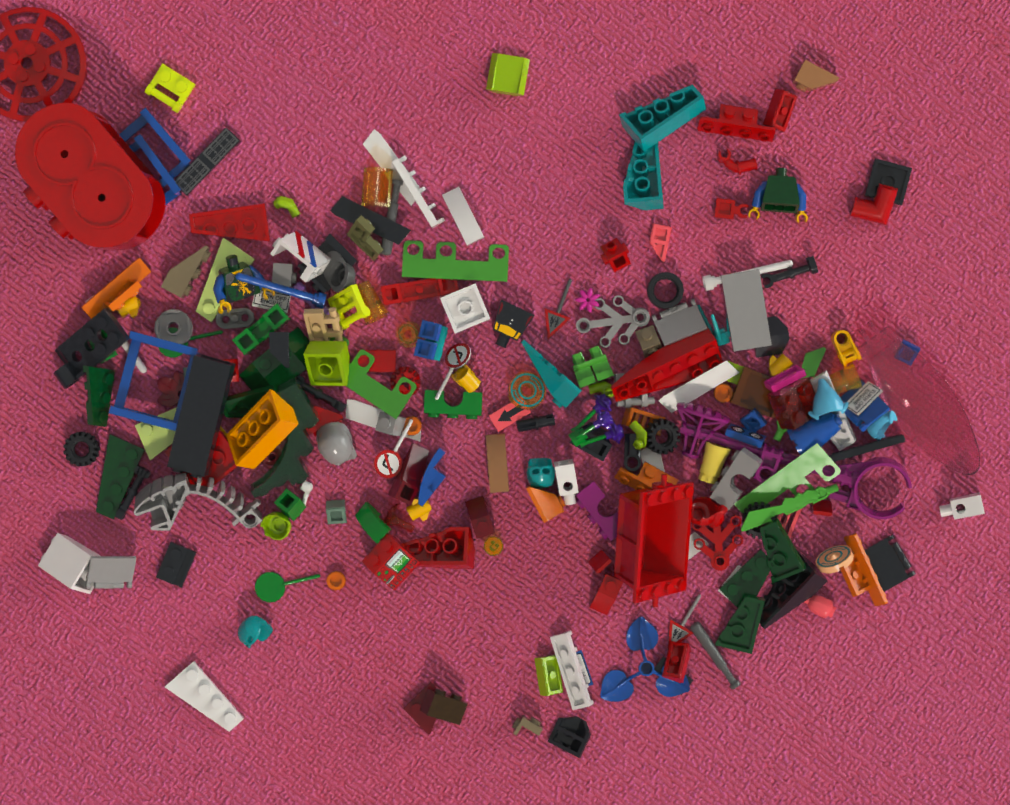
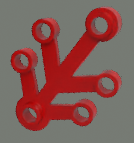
(718, 538)

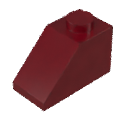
(479, 517)

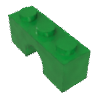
(259, 331)
(470, 405)

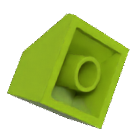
(327, 363)

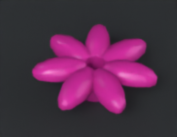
(584, 303)

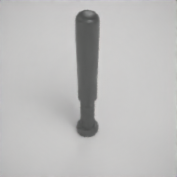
(386, 244)
(704, 639)

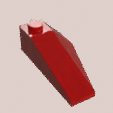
(445, 549)

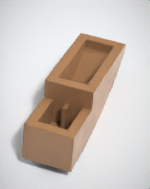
(497, 463)

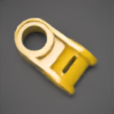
(845, 349)
(465, 378)

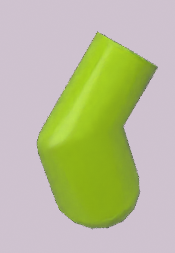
(287, 203)
(602, 387)
(641, 435)

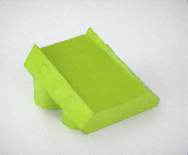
(507, 74)

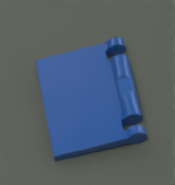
(869, 415)

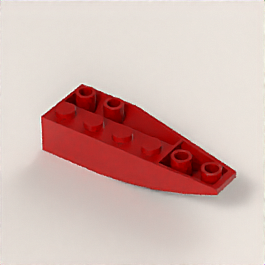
(670, 366)

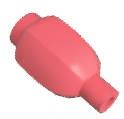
(821, 606)

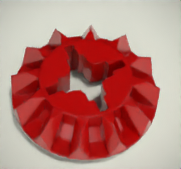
(408, 372)

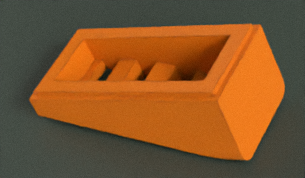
(629, 413)

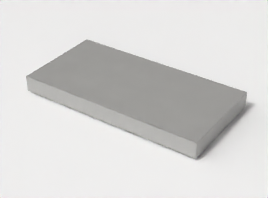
(746, 310)

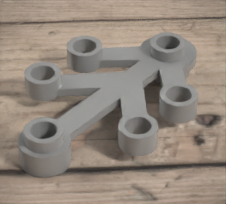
(616, 320)

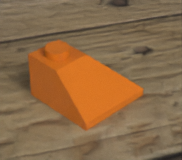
(546, 503)

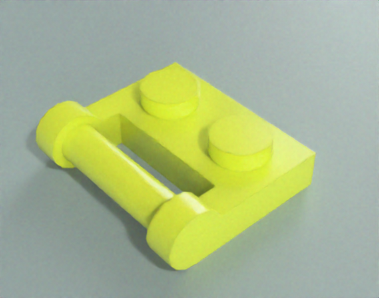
(173, 82)
(347, 300)

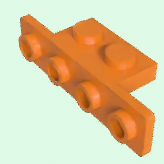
(118, 290)
(647, 475)
(860, 574)

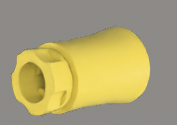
(713, 462)

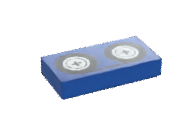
(745, 435)

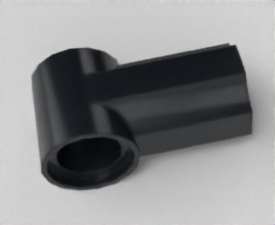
(630, 451)

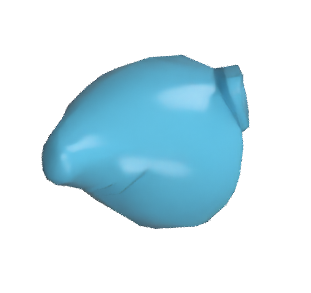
(826, 401)
(879, 427)

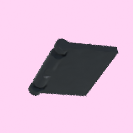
(889, 563)

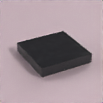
(890, 175)

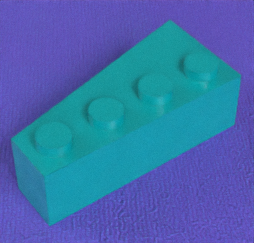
(662, 117)

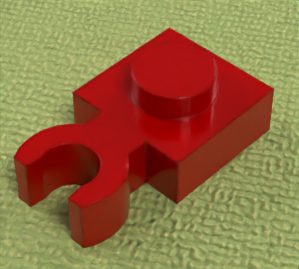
(726, 209)

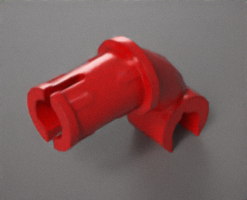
(737, 167)

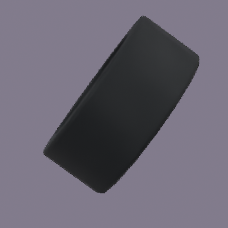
(679, 287)

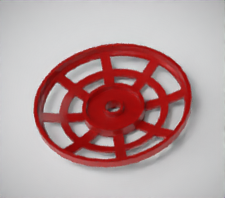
(41, 61)

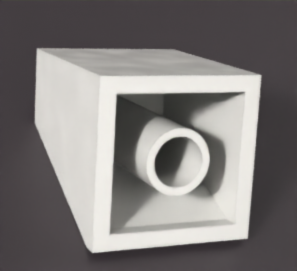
(68, 562)

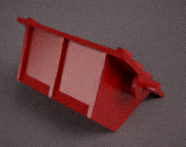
(654, 539)

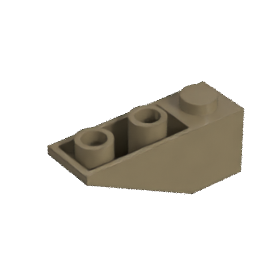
(182, 275)

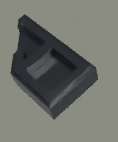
(280, 347)

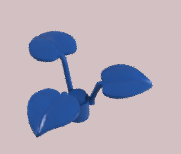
(616, 685)

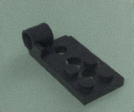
(73, 367)

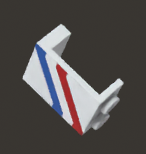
(305, 252)

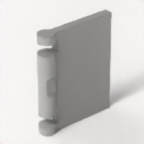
(679, 322)
(110, 571)

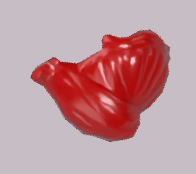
(707, 512)

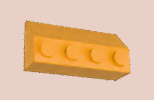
(261, 430)

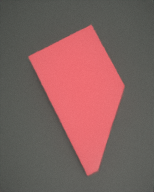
(660, 239)

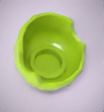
(276, 525)

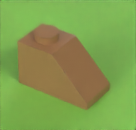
(813, 77)

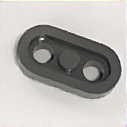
(235, 318)

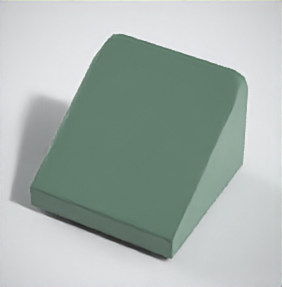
(336, 511)

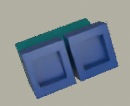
(434, 337)

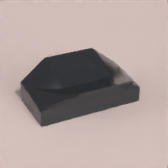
(599, 448)

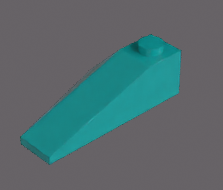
(643, 179)
(558, 384)

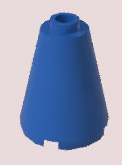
(815, 432)

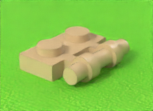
(317, 322)

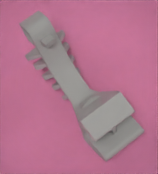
(168, 495)

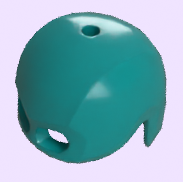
(540, 472)
(253, 629)

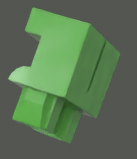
(599, 365)

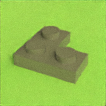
(360, 235)

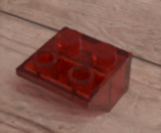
(793, 403)

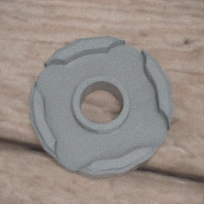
(171, 316)

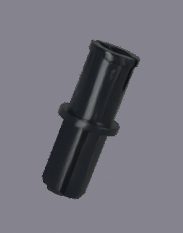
(535, 423)

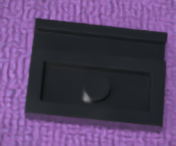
(176, 564)

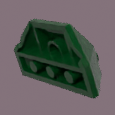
(270, 371)

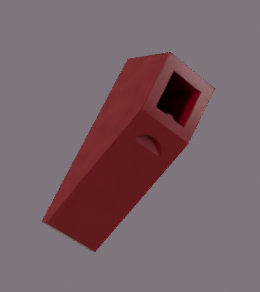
(409, 478)

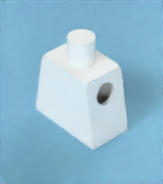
(566, 473)
(972, 503)

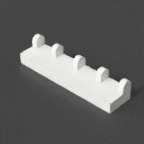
(426, 210)
(571, 670)

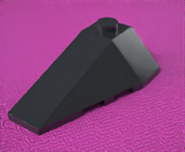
(791, 592)

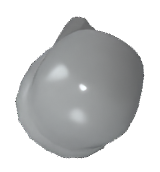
(335, 443)

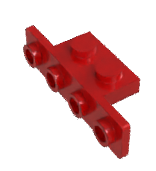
(737, 122)

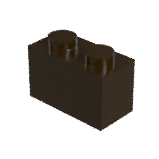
(443, 706)

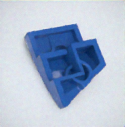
(431, 478)

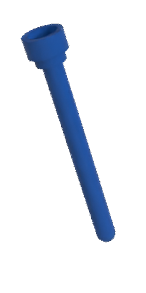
(317, 299)

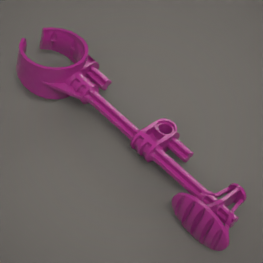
(772, 457)

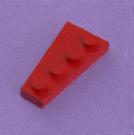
(238, 222)

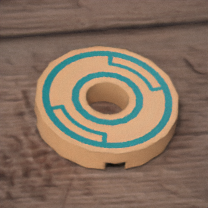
(833, 558)

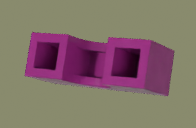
(589, 498)

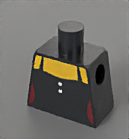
(510, 323)

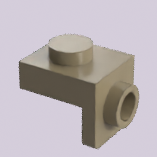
(648, 340)
(531, 724)

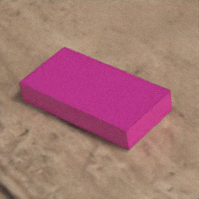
(784, 378)

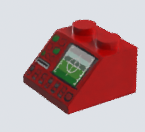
(391, 561)

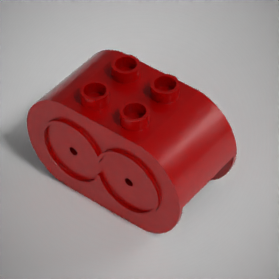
(88, 178)

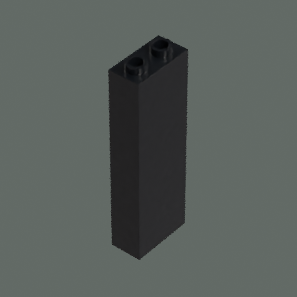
(201, 415)

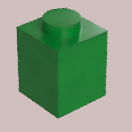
(290, 504)

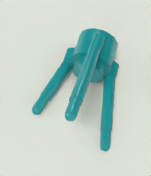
(720, 334)

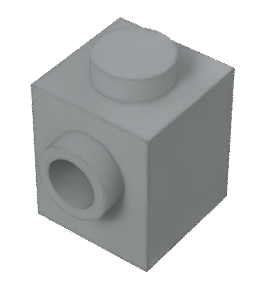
(284, 274)
(390, 425)

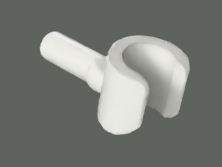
(307, 488)

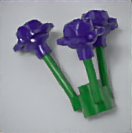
(603, 419)

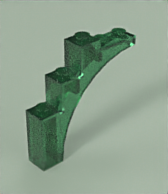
(298, 443)

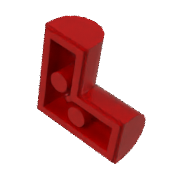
(877, 210)

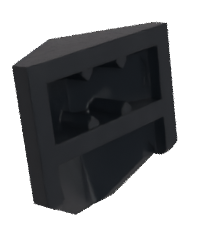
(779, 338)
(571, 735)

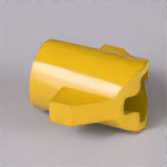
(131, 307)
(779, 364)
(416, 511)

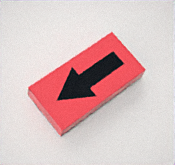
(507, 415)

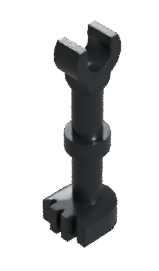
(792, 272)
(319, 394)
(132, 491)

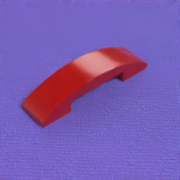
(417, 290)

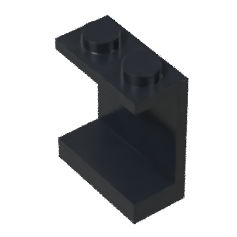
(330, 244)

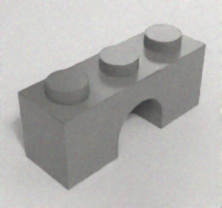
(743, 463)

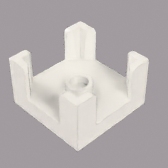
(465, 308)

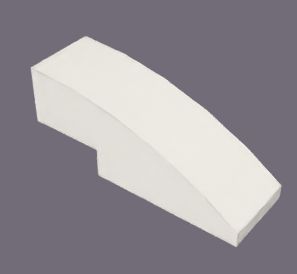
(463, 216)

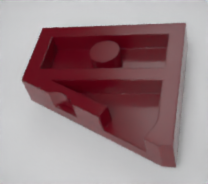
(413, 709)

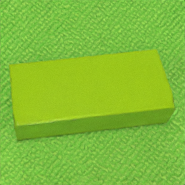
(548, 675)

